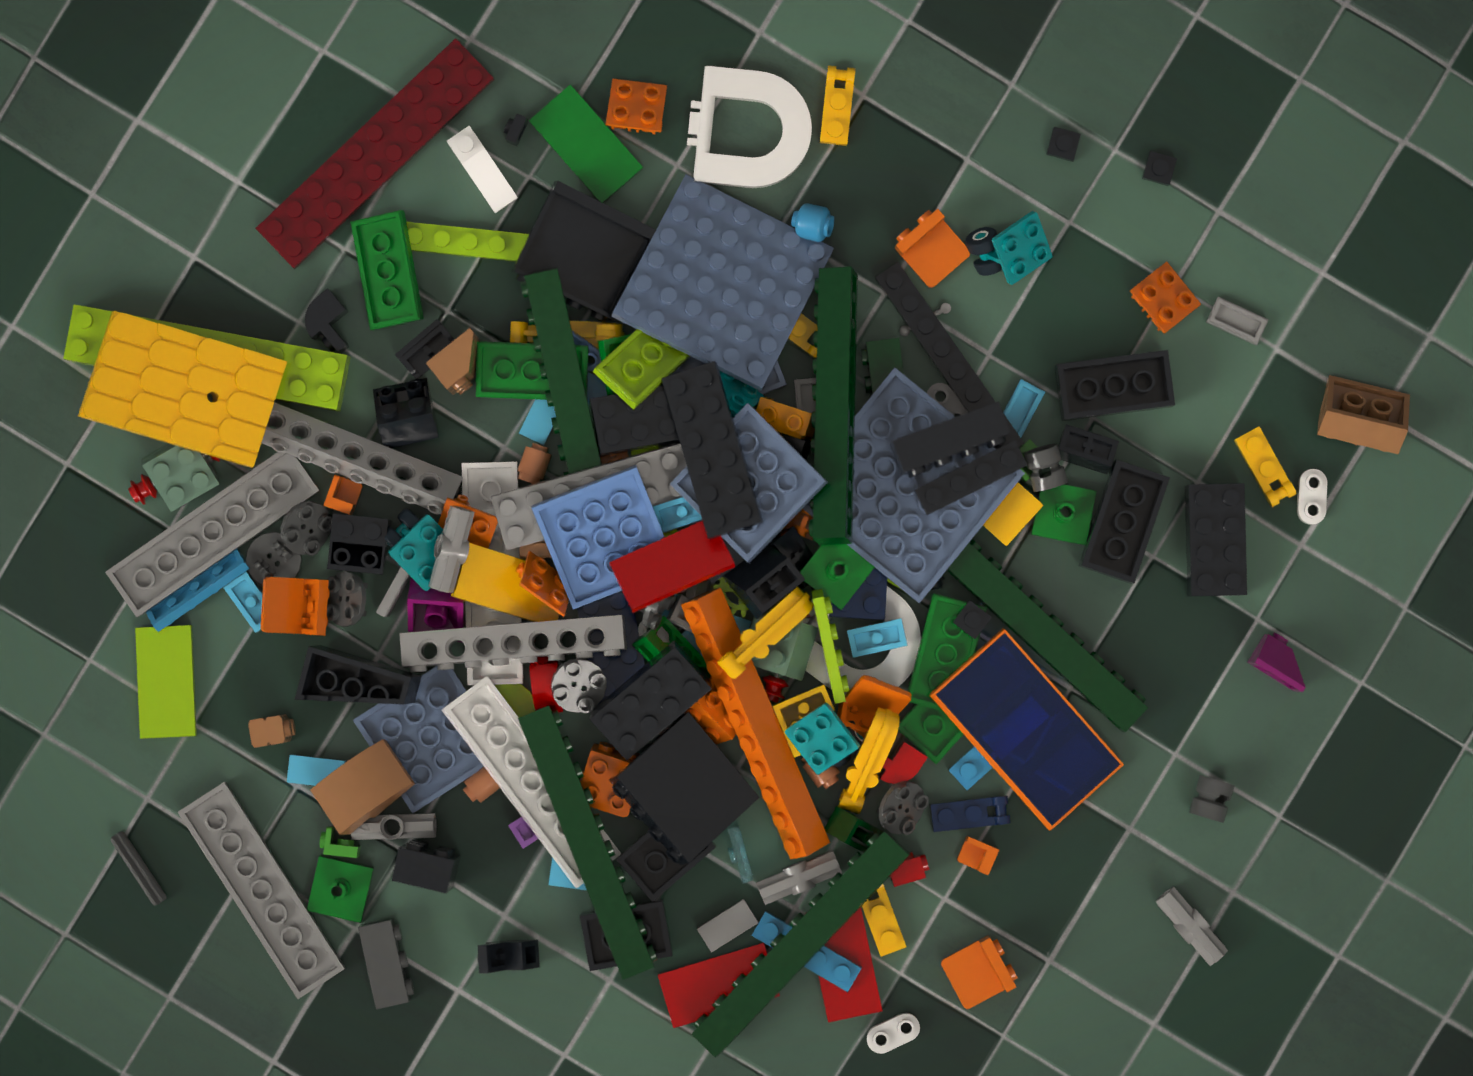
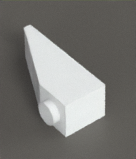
(482, 169)

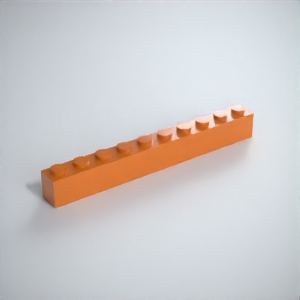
(756, 727)

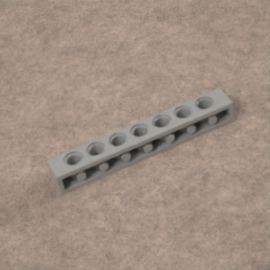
(366, 455)
(414, 643)

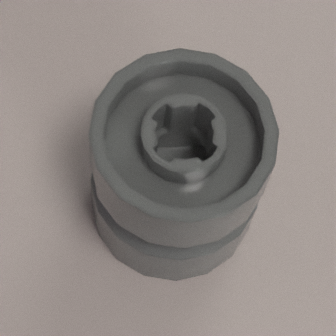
(1042, 458)
(1211, 799)

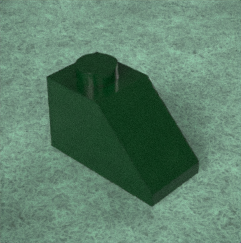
(850, 829)

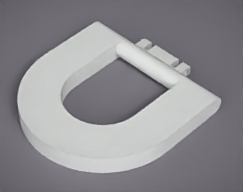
(755, 87)
(893, 668)

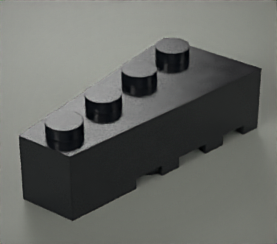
(349, 678)

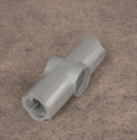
(451, 549)
(410, 827)
(798, 877)
(1191, 926)

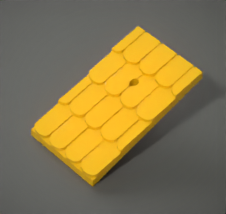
(158, 386)

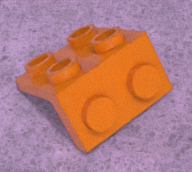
(931, 248)
(294, 606)
(865, 699)
(712, 716)
(600, 767)
(979, 972)

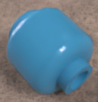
(813, 222)

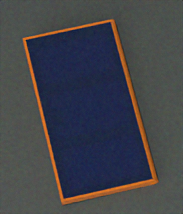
(1026, 729)

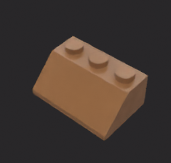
(457, 363)
(1364, 414)

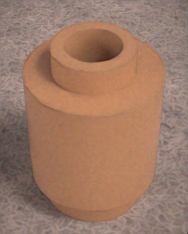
(533, 463)
(824, 779)
(480, 785)

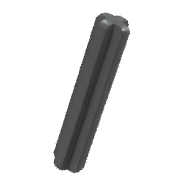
(138, 868)

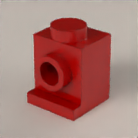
(910, 870)

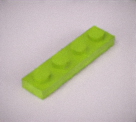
(833, 657)

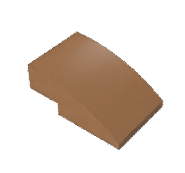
(362, 787)

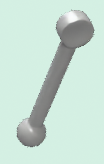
(945, 308)

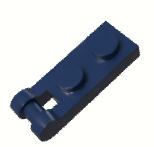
(969, 813)

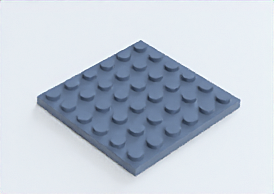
(722, 282)
(887, 515)

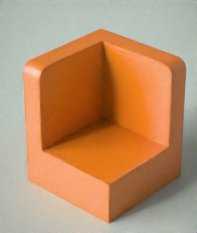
(343, 495)
(977, 855)

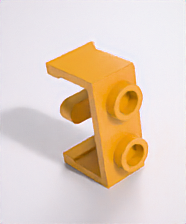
(786, 418)

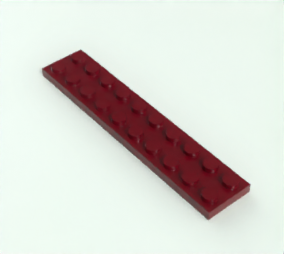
(375, 153)

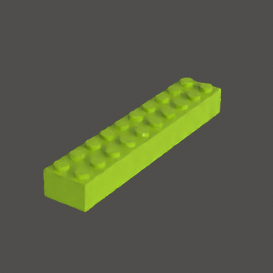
(310, 375)

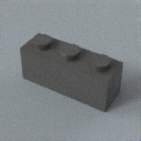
(386, 963)

